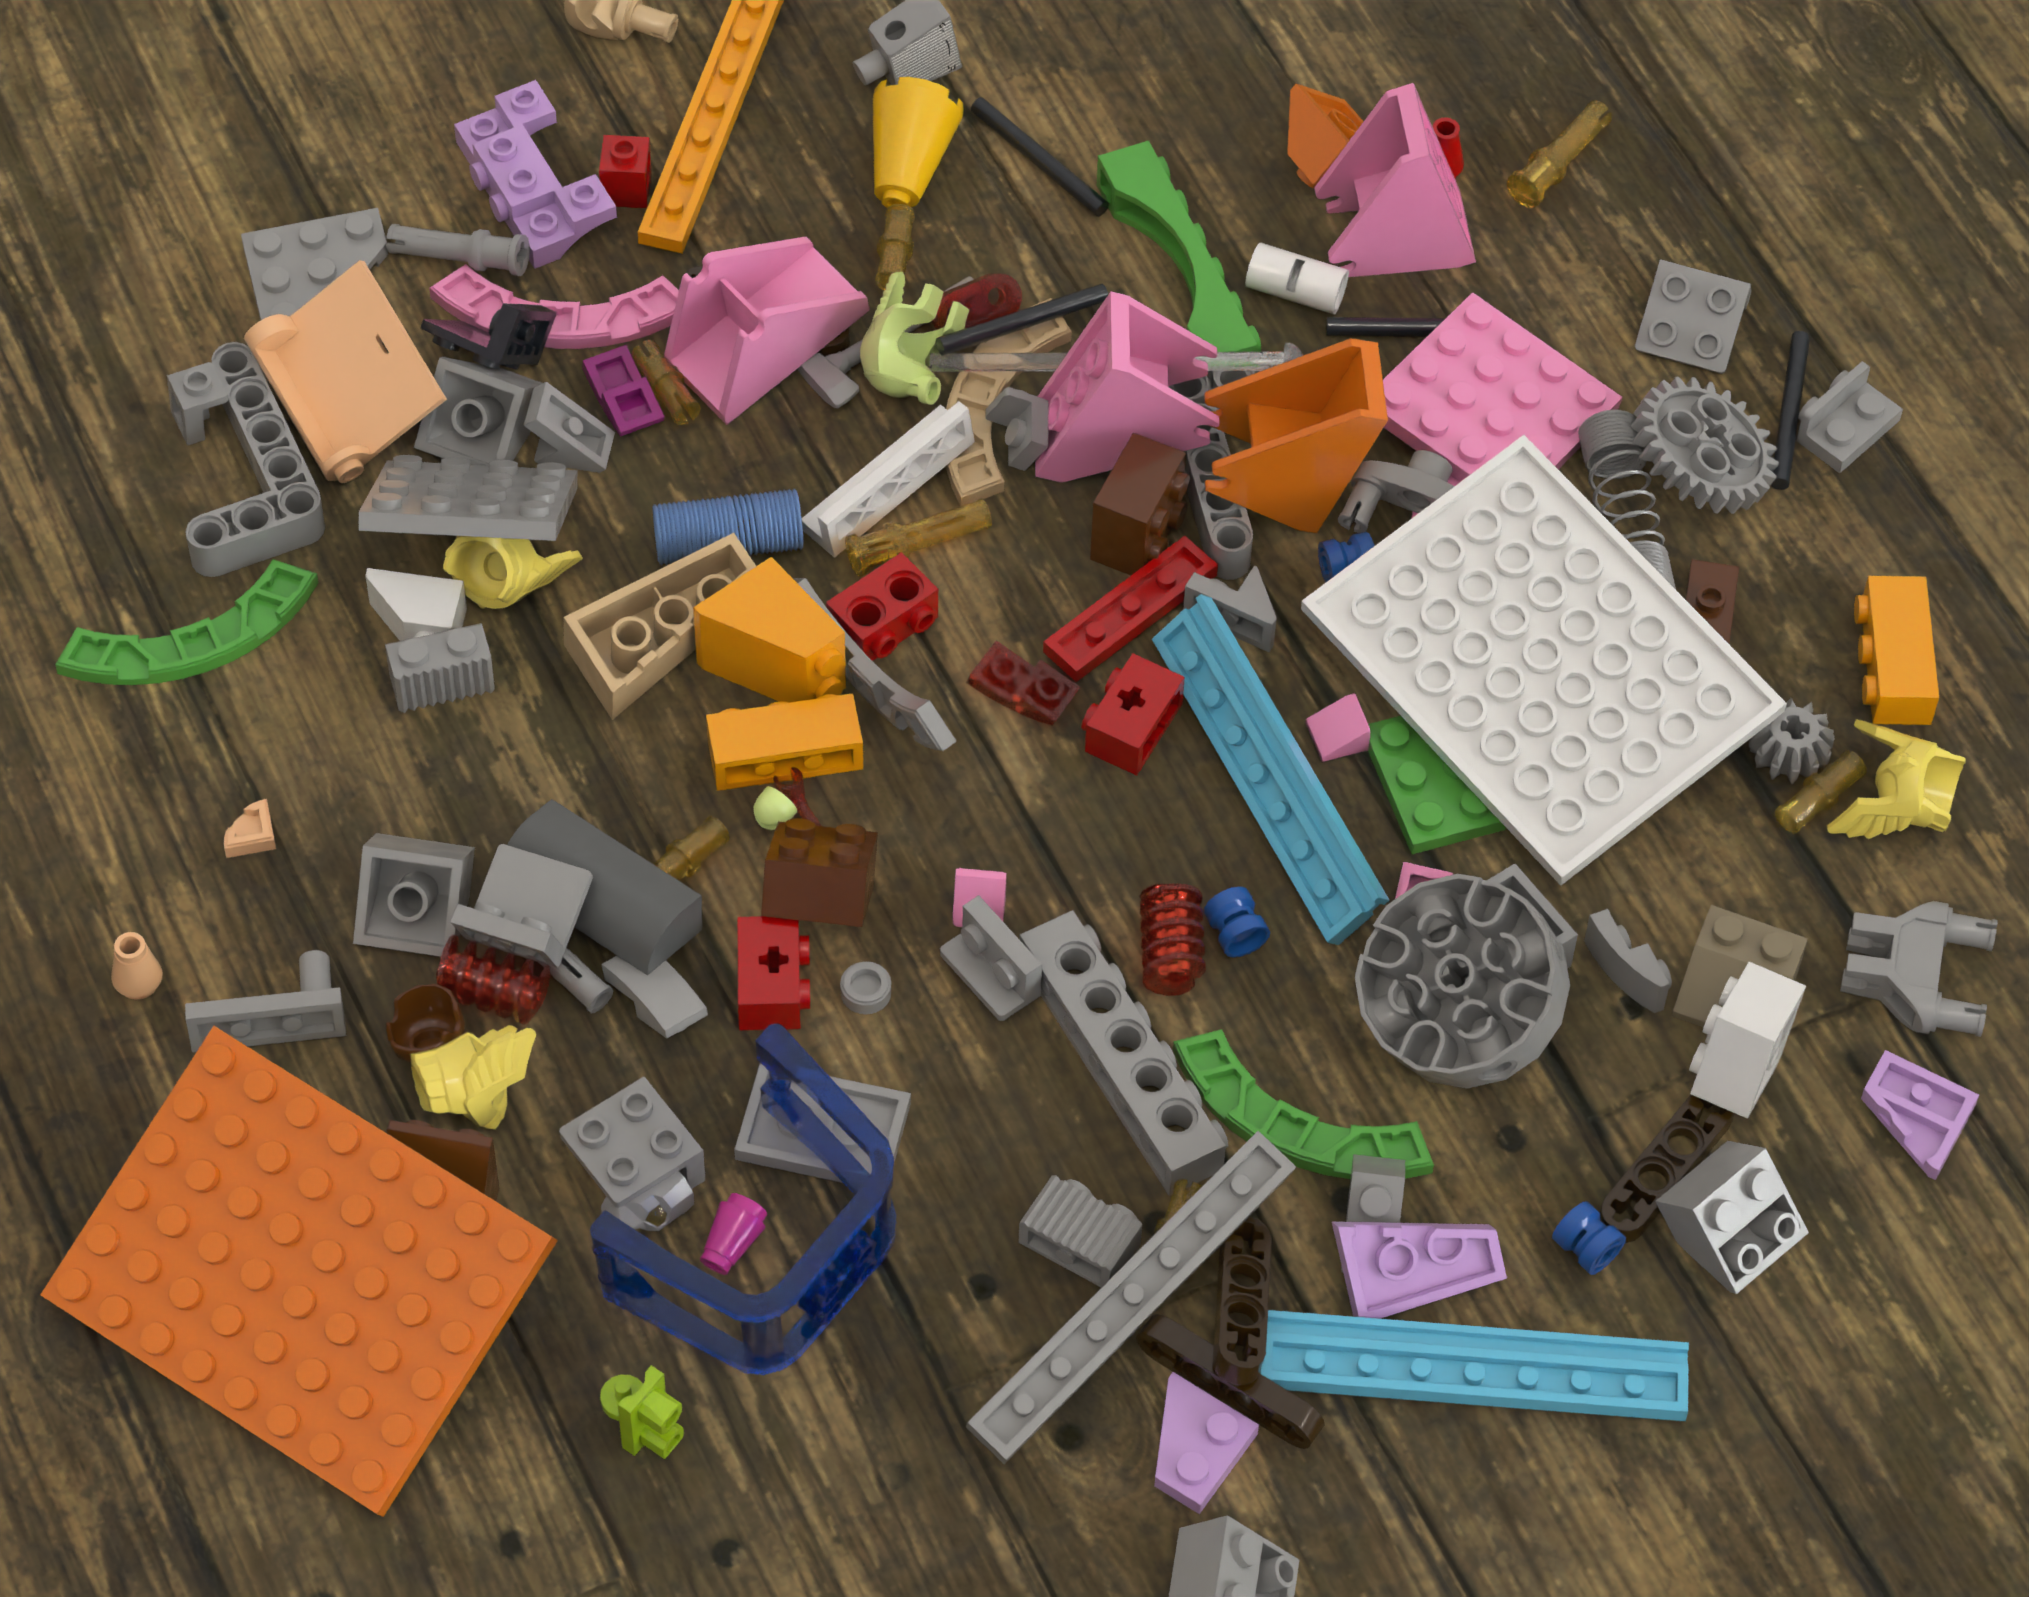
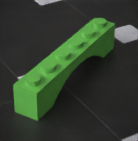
(1144, 198)

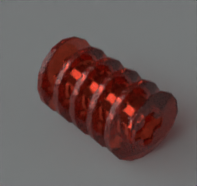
(1171, 938)
(492, 983)

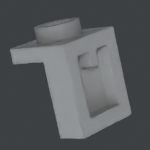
(190, 397)
(1025, 422)

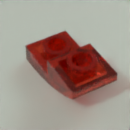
(1026, 689)

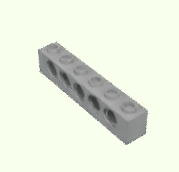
(1172, 1155)

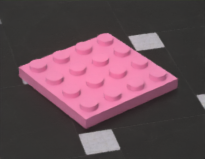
(1484, 386)

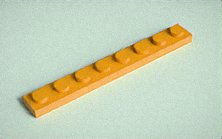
(708, 124)

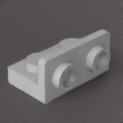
(1846, 419)
(993, 961)

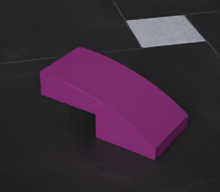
(622, 391)

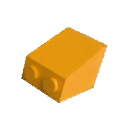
(770, 637)

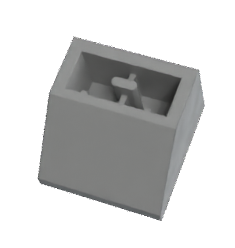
(1733, 1214)
(1230, 1561)

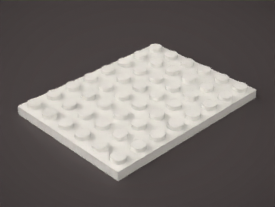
(1543, 658)

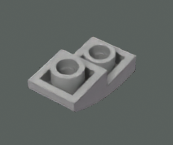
(1629, 968)
(659, 998)

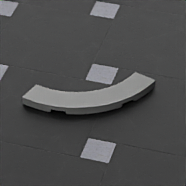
(886, 695)

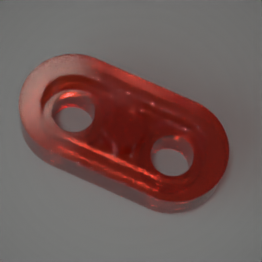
(975, 297)

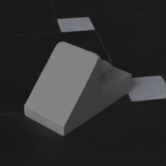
(567, 431)
(1245, 611)

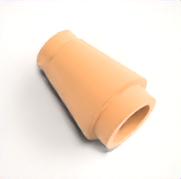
(134, 967)

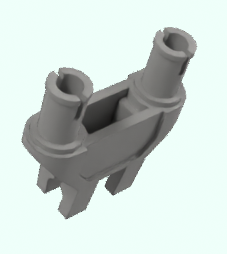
(1910, 965)

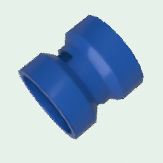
(1337, 555)
(1235, 919)
(1588, 1238)

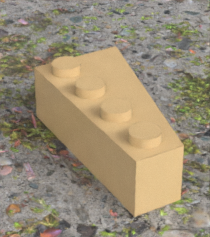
(648, 626)

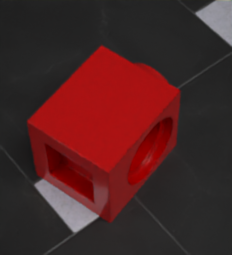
(626, 170)

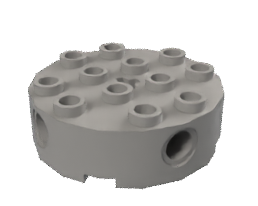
(1415, 990)

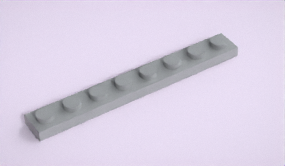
(1130, 1297)

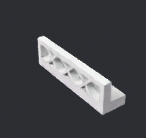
(890, 478)

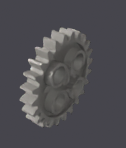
(1704, 445)

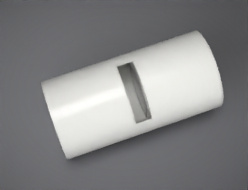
(1297, 278)

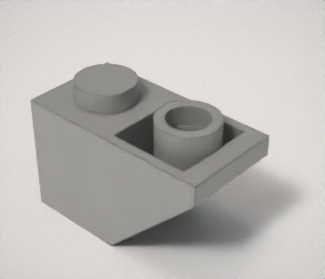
(1375, 1190)

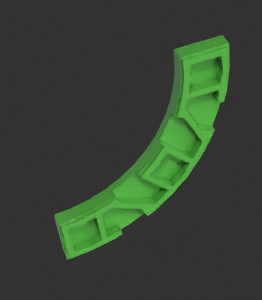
(194, 647)
(1305, 1141)

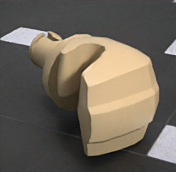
(619, 19)

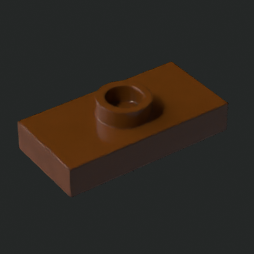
(1713, 593)

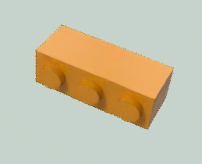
(1897, 650)
(768, 740)

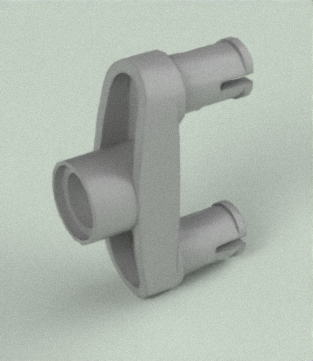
(1405, 486)

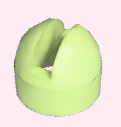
(773, 807)

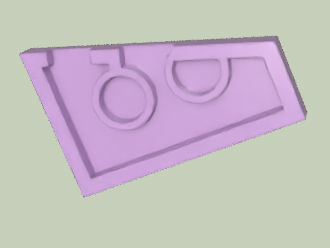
(1414, 1263)

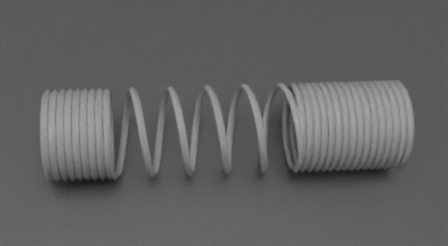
(1610, 454)

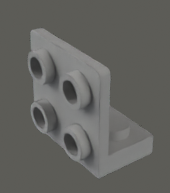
(1692, 316)
(526, 905)
(633, 1144)

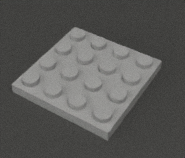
(469, 498)

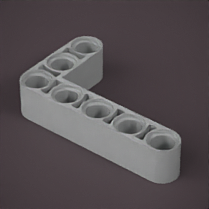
(288, 509)
(1218, 521)

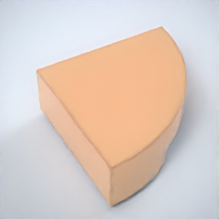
(250, 831)

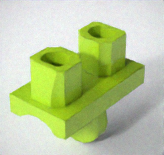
(644, 1412)

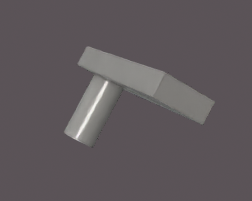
(276, 1018)

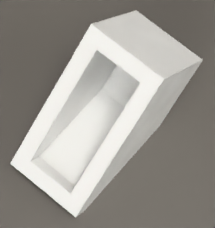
(416, 603)

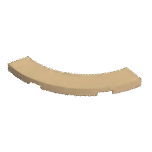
(975, 470)

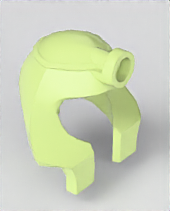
(899, 360)

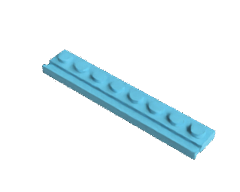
(1270, 771)
(1477, 1365)

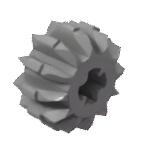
(1794, 743)

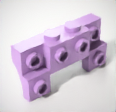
(520, 180)

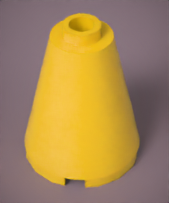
(910, 137)

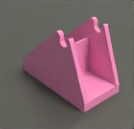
(1402, 192)
(756, 320)
(1118, 386)

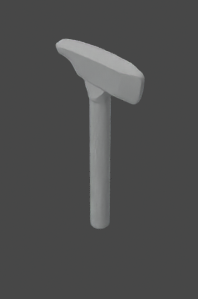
(828, 373)

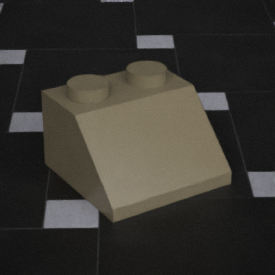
(1724, 951)

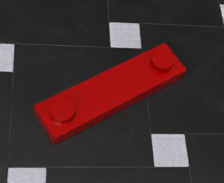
(1127, 609)

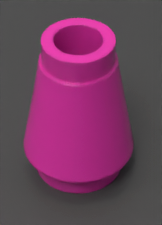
(732, 1232)

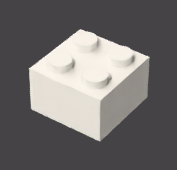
(1745, 1038)

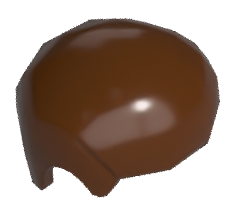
(424, 1020)

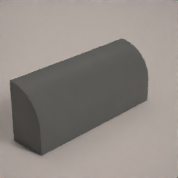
(630, 901)

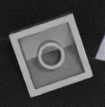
(411, 893)

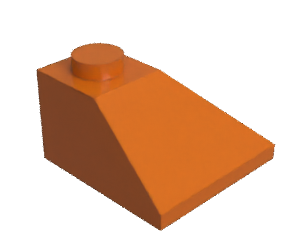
(1318, 131)

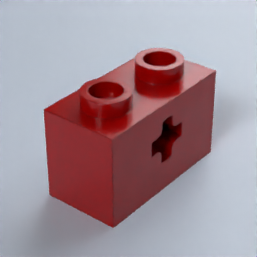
(1133, 713)
(770, 972)

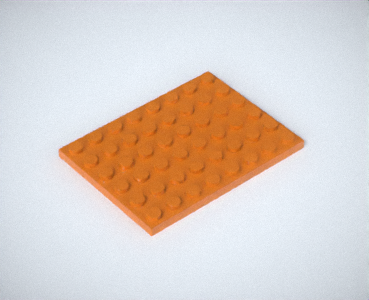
(299, 1270)

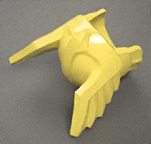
(502, 569)
(1912, 787)
(473, 1074)

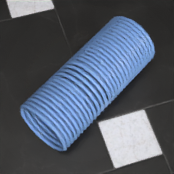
(696, 524)

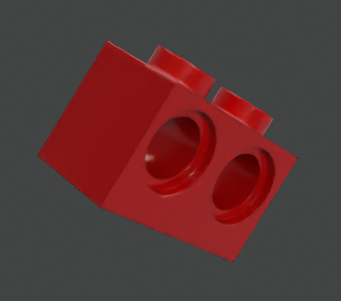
(877, 603)

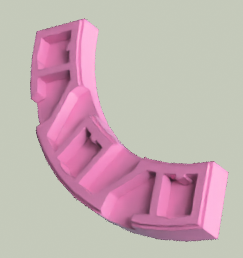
(575, 326)

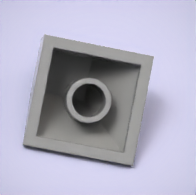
(481, 413)

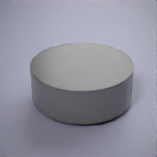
(865, 987)

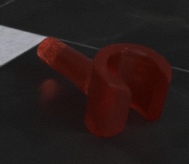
(796, 794)

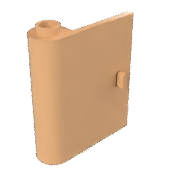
(339, 378)

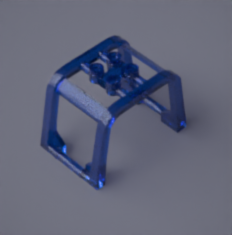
(820, 1279)

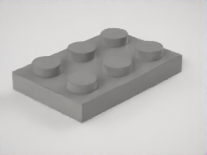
(770, 1144)

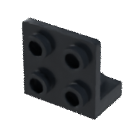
(514, 335)

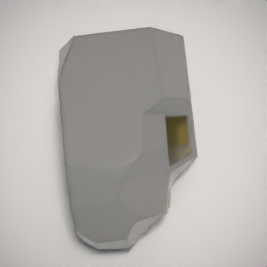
(656, 1206)

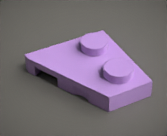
(1919, 1109)
(1198, 1443)

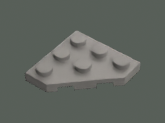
(302, 258)

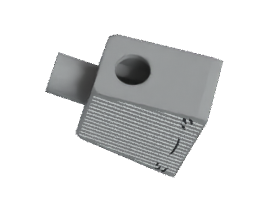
(910, 42)

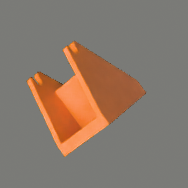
(1305, 432)

